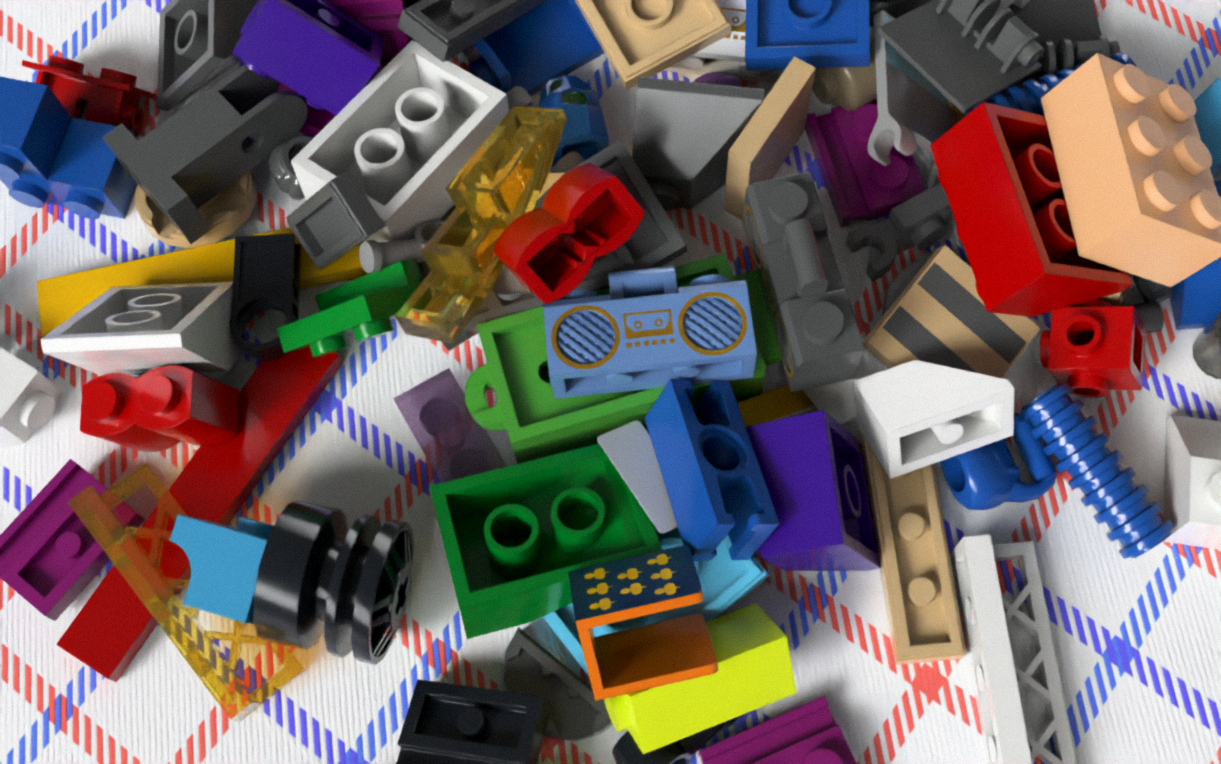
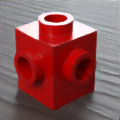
(1095, 348)

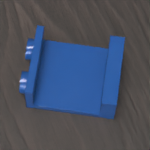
(535, 48)

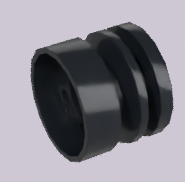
(333, 581)

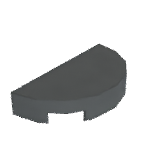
(538, 673)

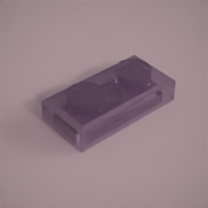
(446, 429)

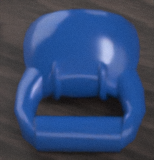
(990, 477)

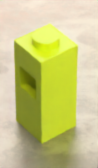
(750, 675)

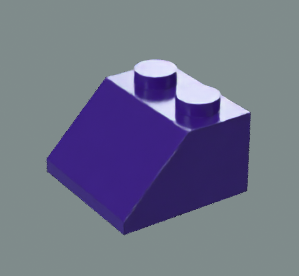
(817, 493)

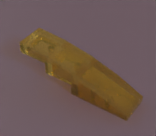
(488, 195)

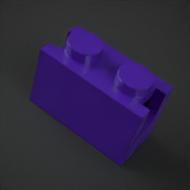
(310, 50)

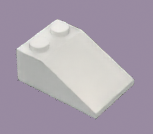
(151, 328)

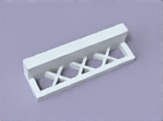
(991, 658)

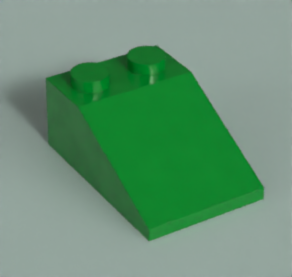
(530, 524)

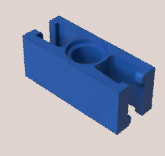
(710, 470)

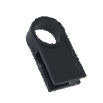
(262, 281)

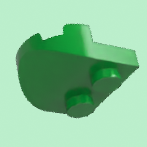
(355, 308)

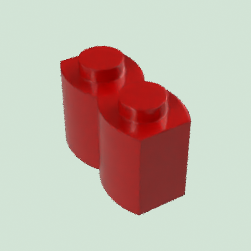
(579, 220)
(159, 409)

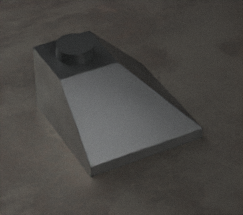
(196, 45)
(686, 136)

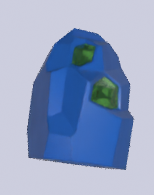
(585, 122)

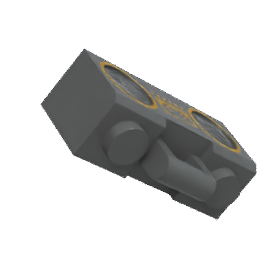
(801, 282)

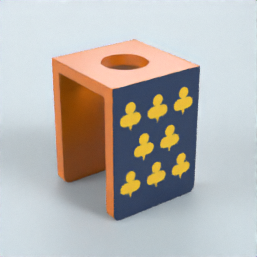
(649, 653)

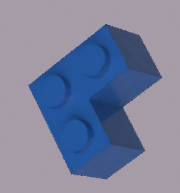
(56, 156)

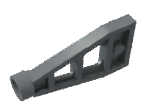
(650, 246)

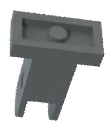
(208, 145)

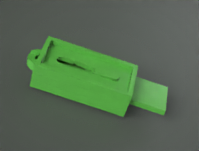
(549, 426)

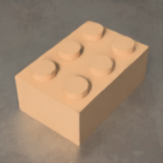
(1134, 171)

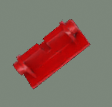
(110, 97)

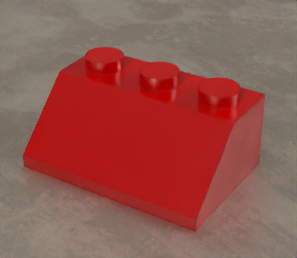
(1015, 215)

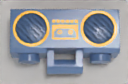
(647, 340)

